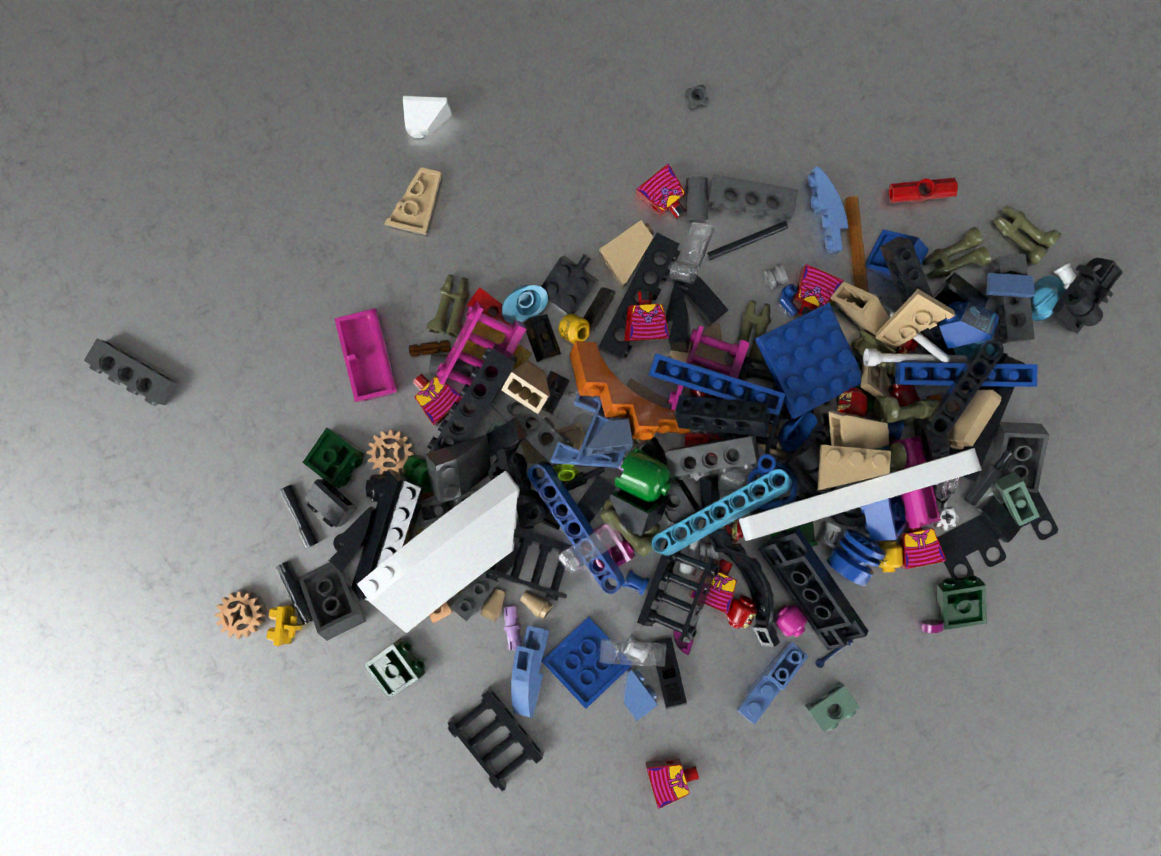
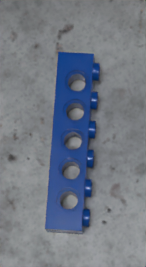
(945, 374)
(713, 383)

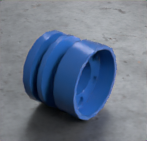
(856, 557)

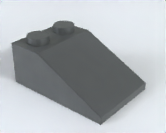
(1028, 450)
(458, 468)
(331, 601)

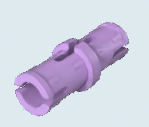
(512, 626)

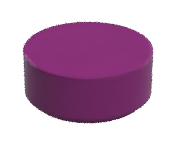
(932, 626)

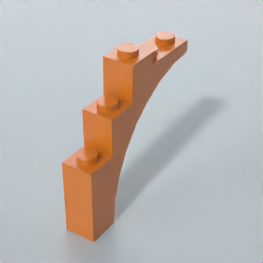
(617, 400)

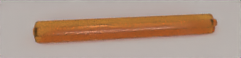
(856, 243)

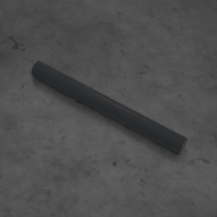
(747, 240)

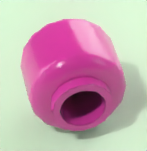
(790, 620)

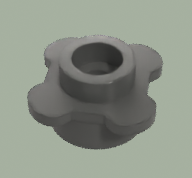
(697, 90)

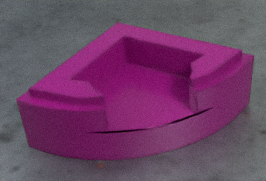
(684, 647)

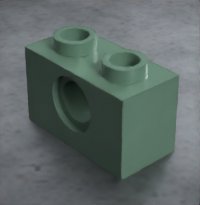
(1017, 498)
(835, 695)

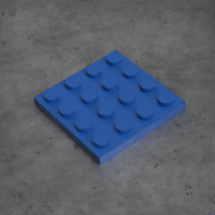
(810, 360)

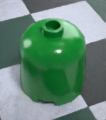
(643, 476)

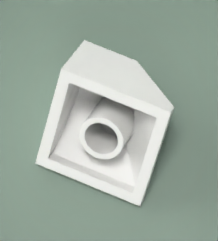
(425, 114)

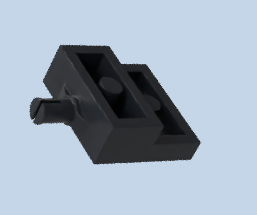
(569, 283)

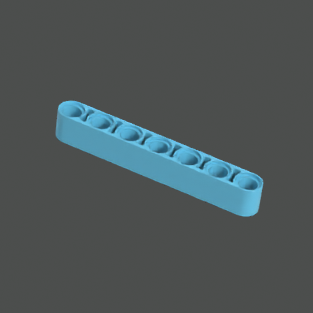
(732, 512)

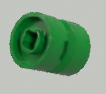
(417, 471)

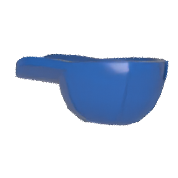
(796, 432)

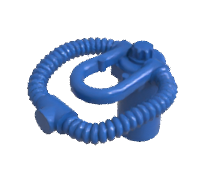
(767, 464)

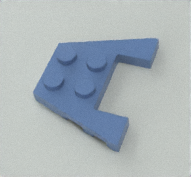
(568, 455)

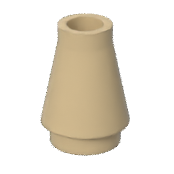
(538, 605)
(493, 606)

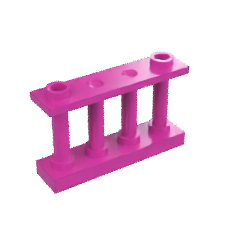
(513, 336)
(736, 350)

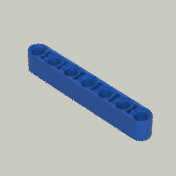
(566, 520)

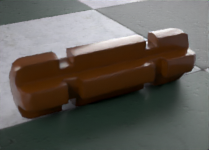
(429, 348)

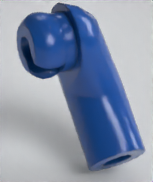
(787, 298)

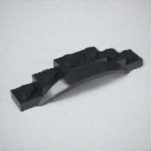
(757, 583)

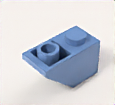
(637, 696)

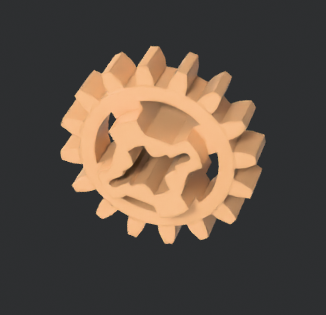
(383, 445)
(229, 611)

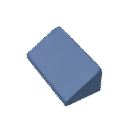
(1010, 285)

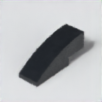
(703, 299)
(678, 321)
(594, 499)
(352, 541)
(670, 678)

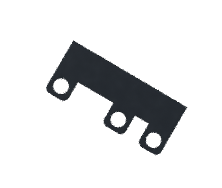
(980, 536)

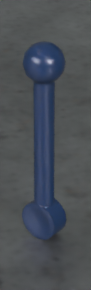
(820, 662)

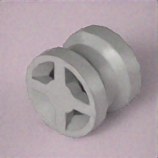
(775, 276)
(706, 550)

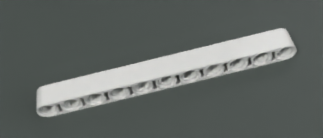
(860, 494)

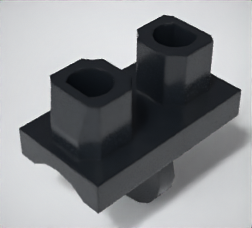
(557, 385)

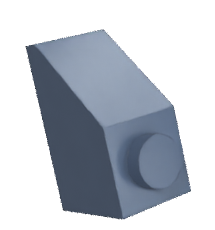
(612, 438)

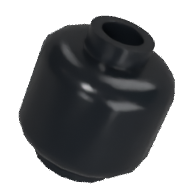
(374, 486)

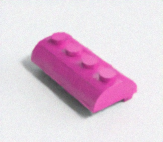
(365, 355)
(920, 503)

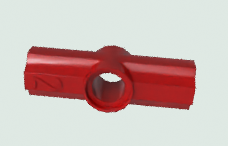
(935, 190)

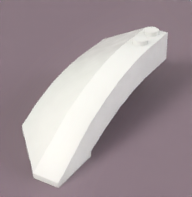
(446, 555)

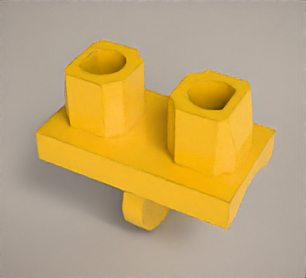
(285, 625)

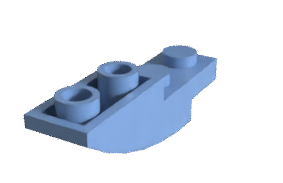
(827, 201)
(525, 673)
(771, 681)

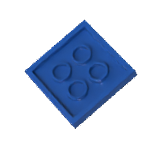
(578, 665)

